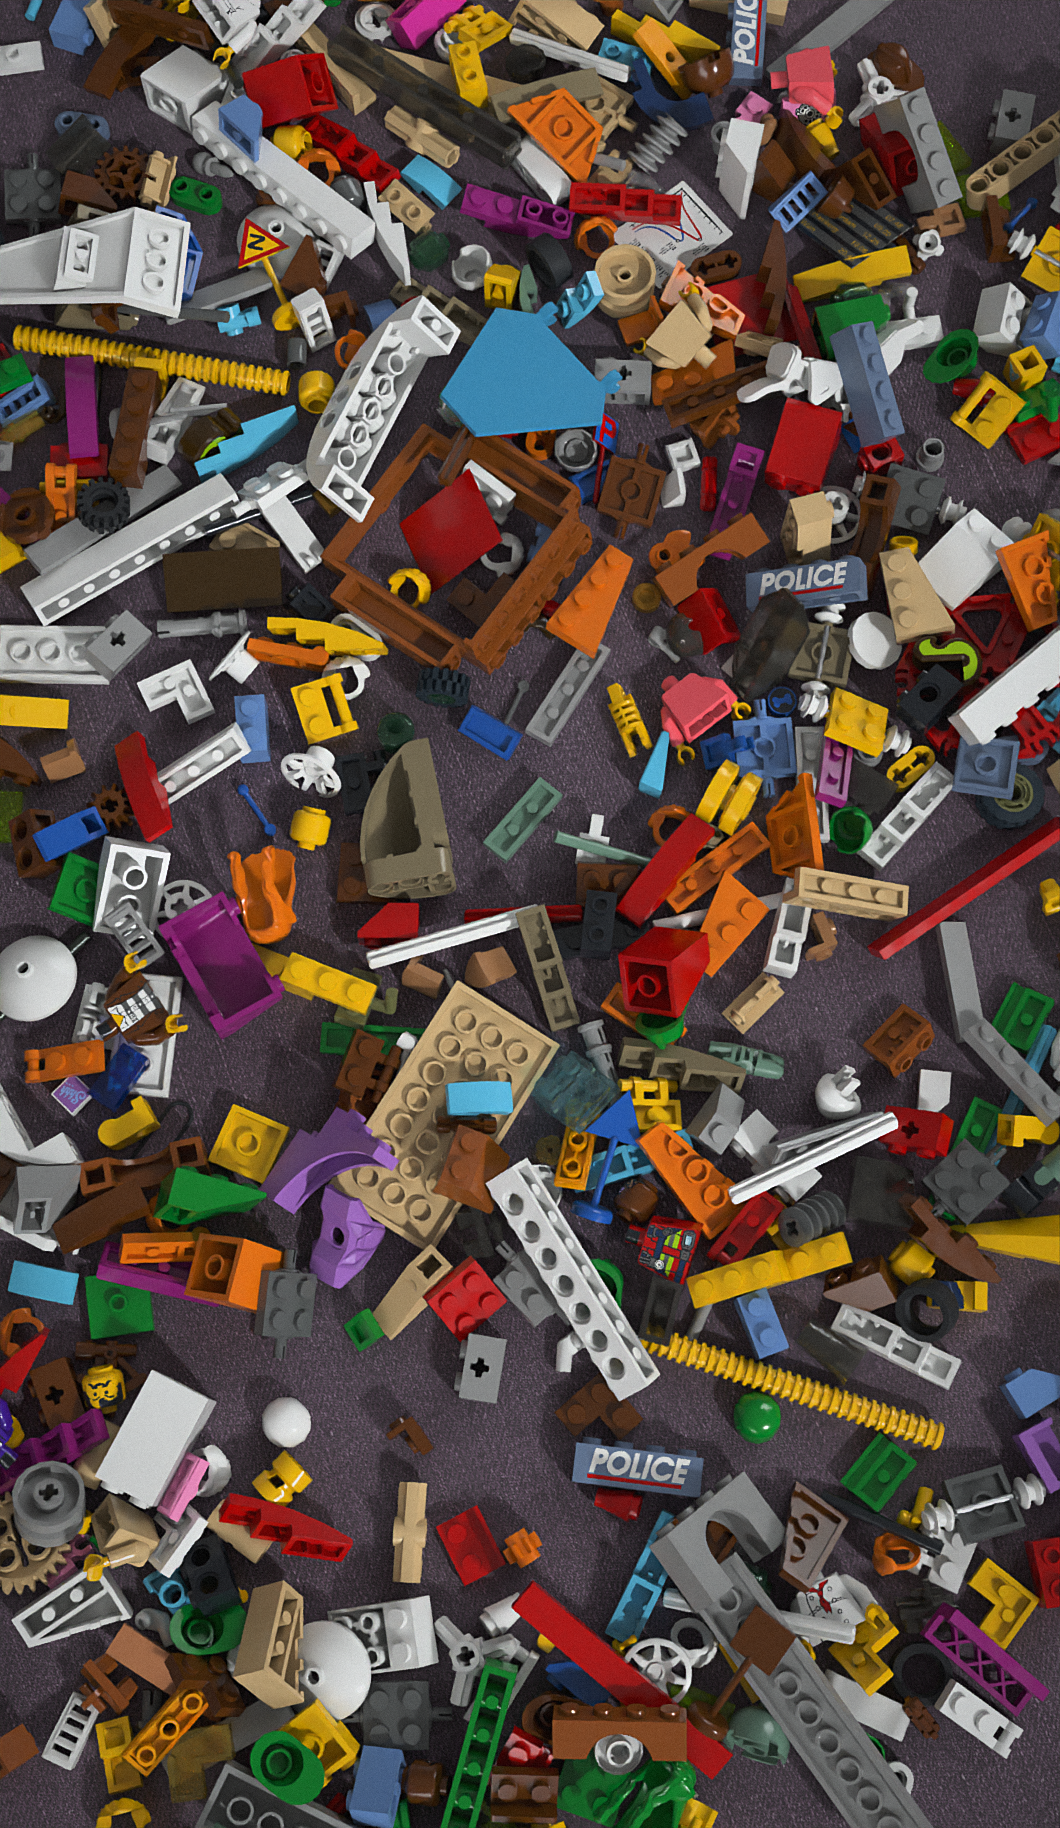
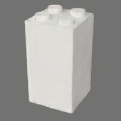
(154, 1440)

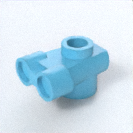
(238, 319)
(167, 1587)

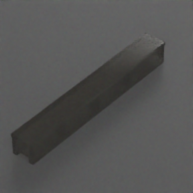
(425, 97)

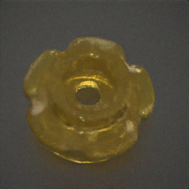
(548, 1142)

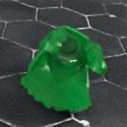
(659, 1800)

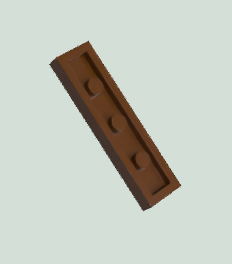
(710, 396)

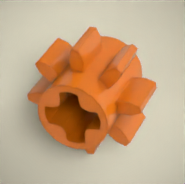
(522, 1547)

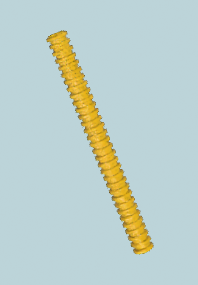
(175, 364)
(801, 1390)

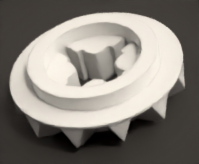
(364, 20)

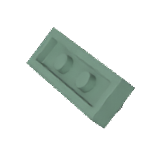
(522, 820)

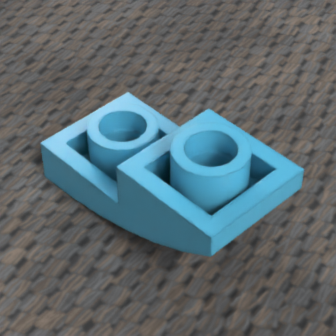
(428, 177)
(579, 301)
(479, 1098)
(43, 1282)

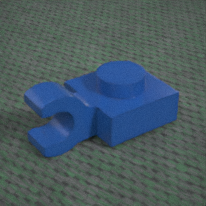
(722, 747)

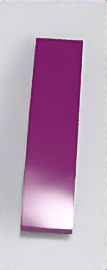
(81, 407)
(60, 1444)

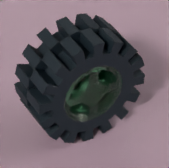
(443, 687)

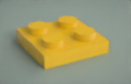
(248, 1144)

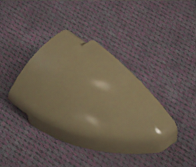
(405, 829)

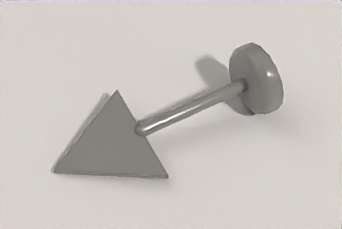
(179, 413)

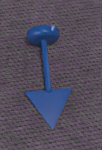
(617, 1124)

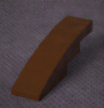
(118, 60)
(773, 274)

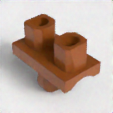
(716, 426)
(115, 1696)

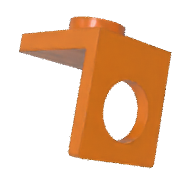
(641, 324)

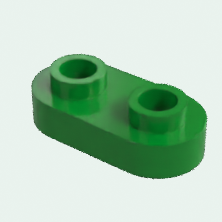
(193, 196)

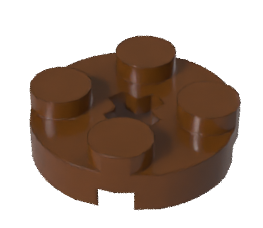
(36, 525)

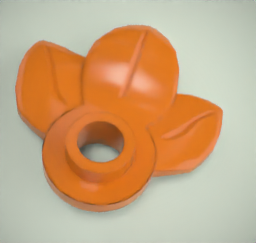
(672, 545)

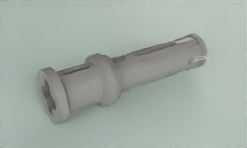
(217, 624)
(599, 1051)

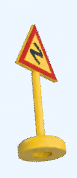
(257, 246)

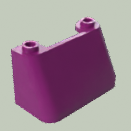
(221, 963)

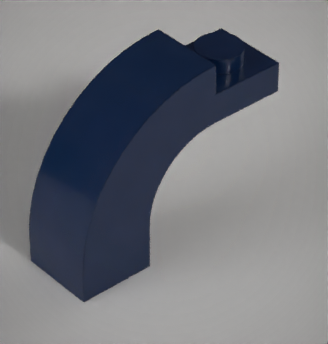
(689, 113)

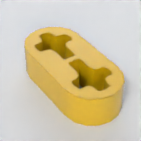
(906, 762)

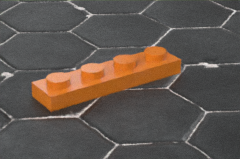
(706, 872)

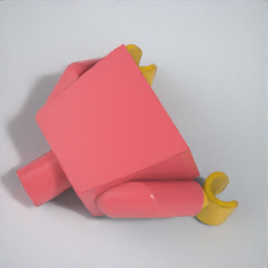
(810, 82)
(694, 707)

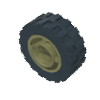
(1017, 813)

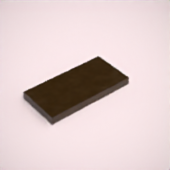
(223, 579)

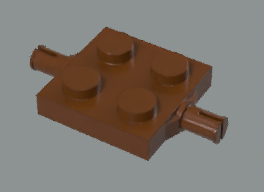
(631, 491)

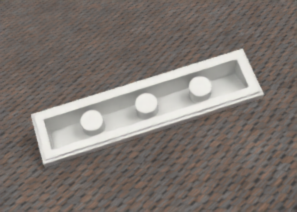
(203, 762)

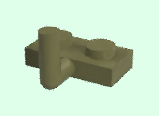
(358, 1021)

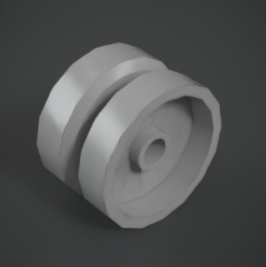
(49, 1504)

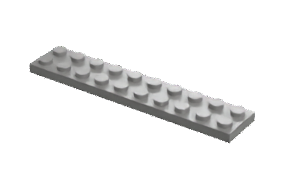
(815, 1716)

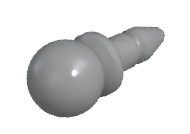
(206, 164)

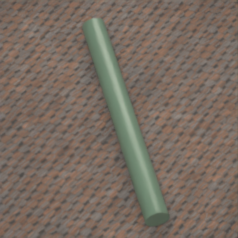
(600, 849)

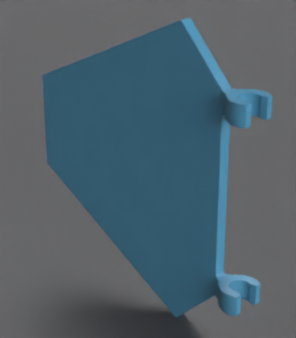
(524, 379)

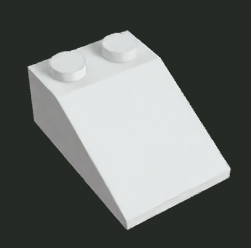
(964, 558)
(130, 873)

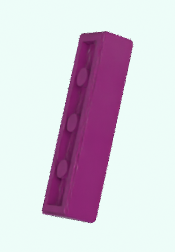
(161, 1278)

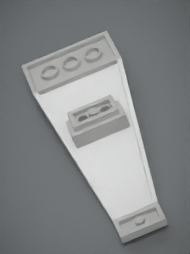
(120, 259)

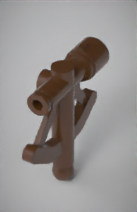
(110, 1353)

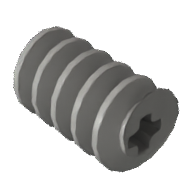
(657, 143)

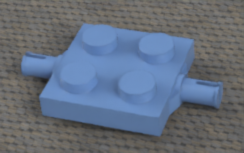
(773, 748)

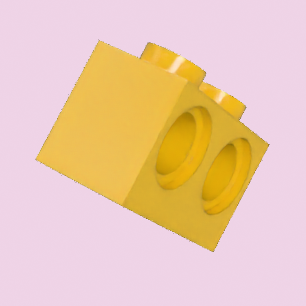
(468, 73)

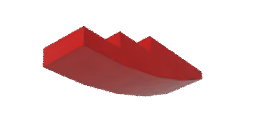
(351, 154)
(625, 204)
(142, 787)
(664, 870)
(16, 1366)
(295, 1531)

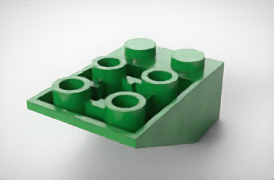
(195, 1197)

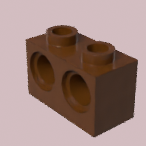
(27, 854)

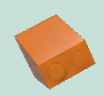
(229, 1270)

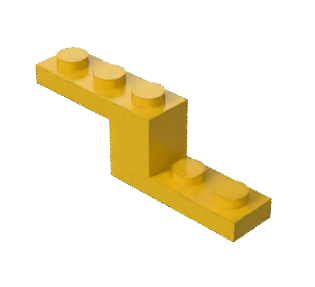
(311, 978)
(769, 1270)

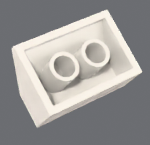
(738, 162)

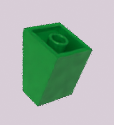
(837, 316)

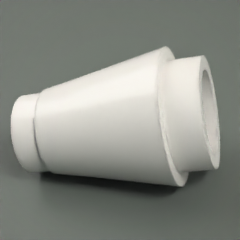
(499, 1616)

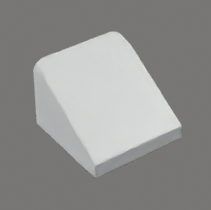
(673, 489)

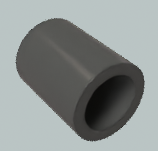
(297, 353)

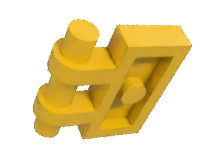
(478, 26)
(653, 1110)

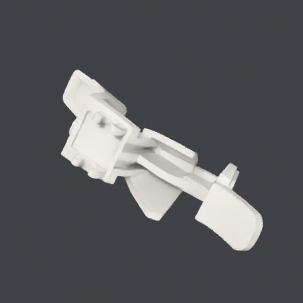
(822, 377)

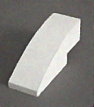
(164, 437)
(786, 936)

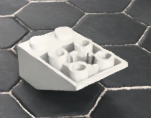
(393, 1632)

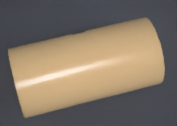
(89, 1463)
(238, 1536)

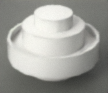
(618, 1753)

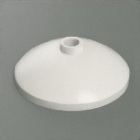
(291, 233)
(45, 983)
(341, 1667)

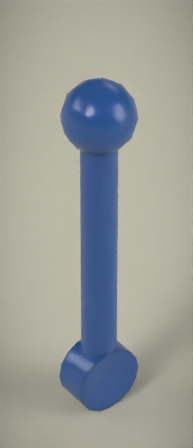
(1030, 204)
(270, 829)

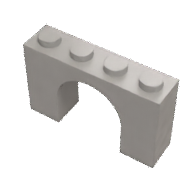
(915, 119)
(684, 1547)

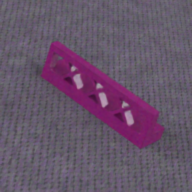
(993, 1653)

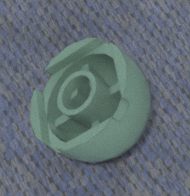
(758, 1735)

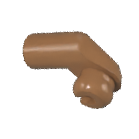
(769, 128)

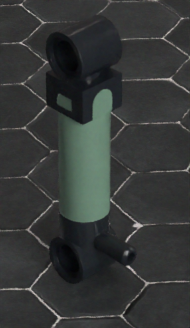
(1034, 1185)

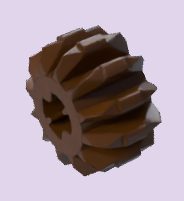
(121, 804)

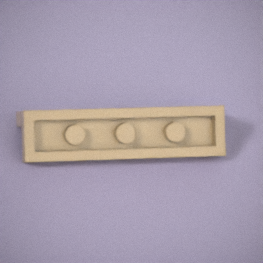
(349, 89)
(848, 894)

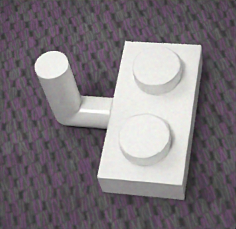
(932, 325)

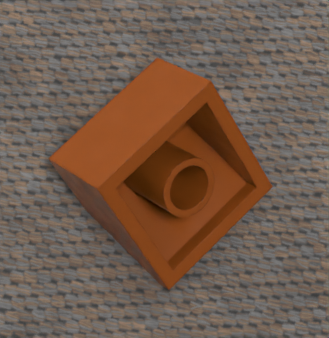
(468, 1165)

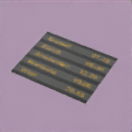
(854, 232)

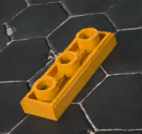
(662, 54)
(575, 1158)
(153, 1741)

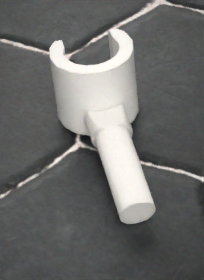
(407, 1043)

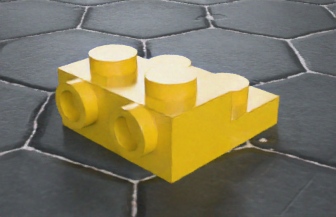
(324, 1737)

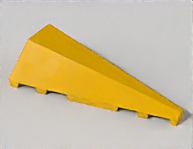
(1020, 1238)

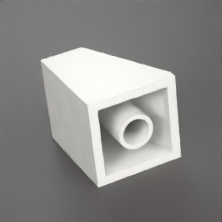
(183, 86)

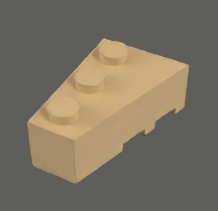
(558, 21)
(807, 529)
(269, 1646)

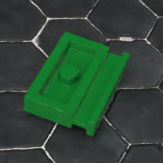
(1022, 1017)
(878, 1472)

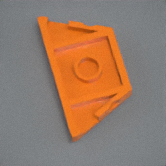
(561, 130)
(795, 830)

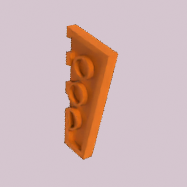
(691, 1179)

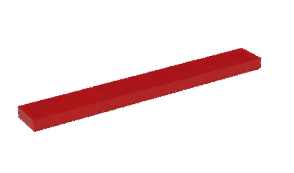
(966, 890)
(610, 1669)

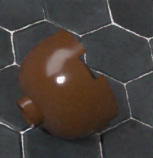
(708, 73)

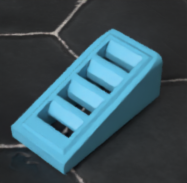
(653, 775)

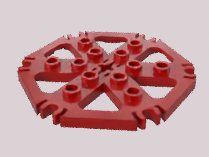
(999, 655)

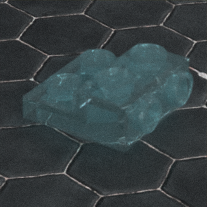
(574, 1091)

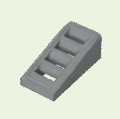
(152, 952)

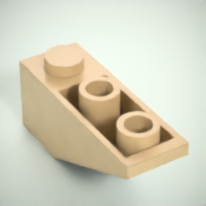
(406, 1295)

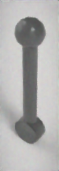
(523, 687)

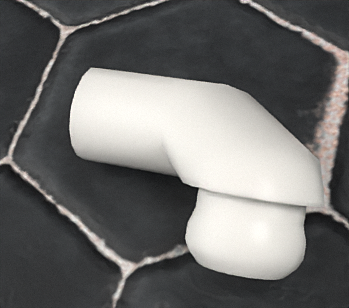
(156, 1621)

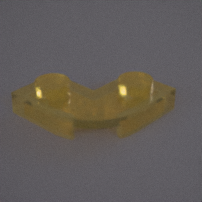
(187, 1758)

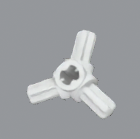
(875, 91)
(460, 1646)

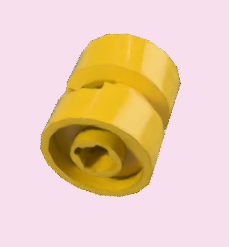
(292, 1475)

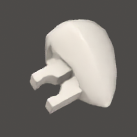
(836, 1094)

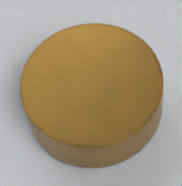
(646, 598)

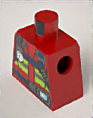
(666, 1246)

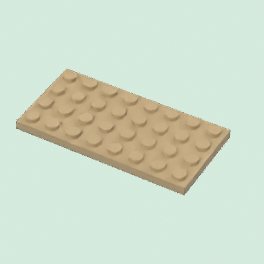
(463, 1043)

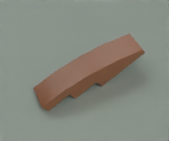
(146, 1659)

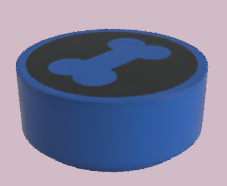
(781, 702)

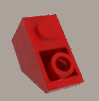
(391, 925)

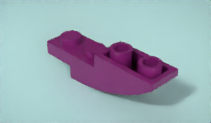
(520, 217)

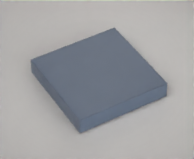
(986, 768)

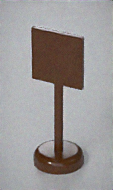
(762, 1643)

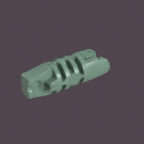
(753, 1060)

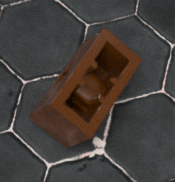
(63, 1377)

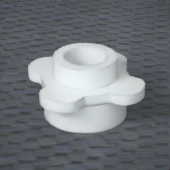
(928, 237)

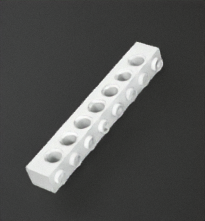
(587, 1285)

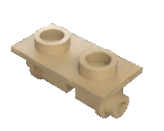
(163, 172)
(407, 207)
(753, 1002)

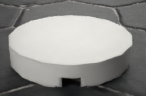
(873, 641)

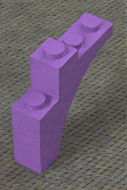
(318, 1157)

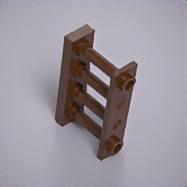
(161, 22)

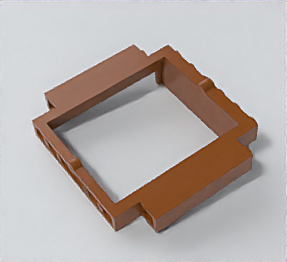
(538, 494)

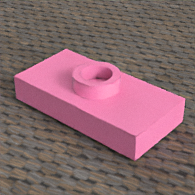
(183, 1486)

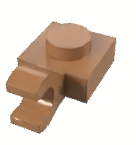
(946, 220)

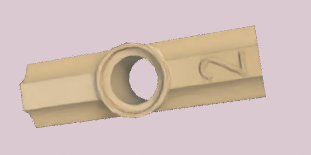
(422, 136)
(409, 1532)

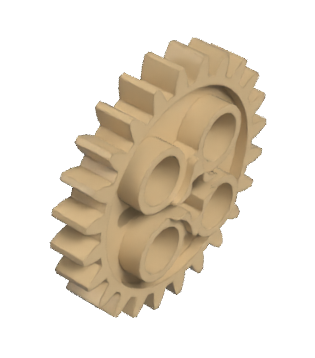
(39, 1565)

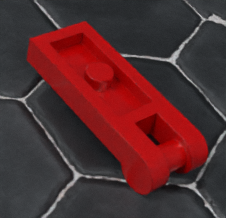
(747, 1228)

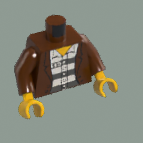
(136, 1009)

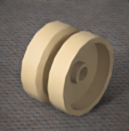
(626, 280)

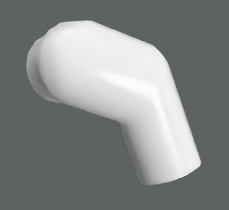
(566, 1349)

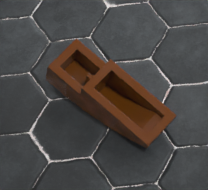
(802, 149)
(101, 1216)

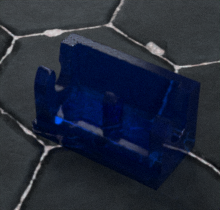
(119, 1077)

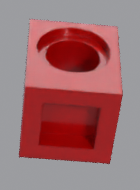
(888, 450)

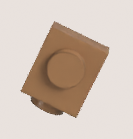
(824, 932)

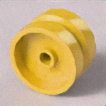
(726, 796)

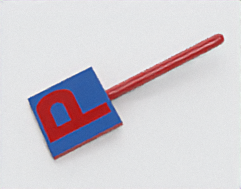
(606, 437)

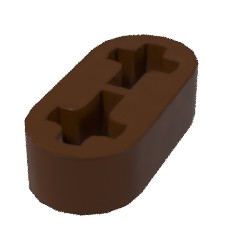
(715, 266)

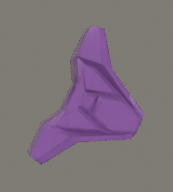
(341, 1262)

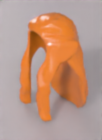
(265, 893)

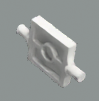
(270, 487)

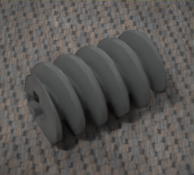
(811, 1218)

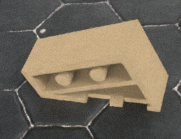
(911, 598)

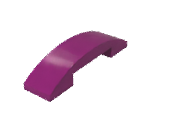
(737, 488)

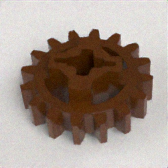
(122, 174)

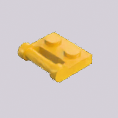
(996, 414)
(314, 711)

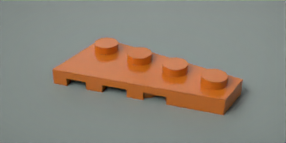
(590, 605)

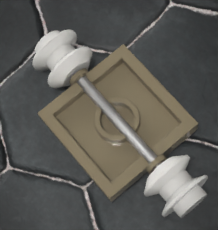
(824, 655)

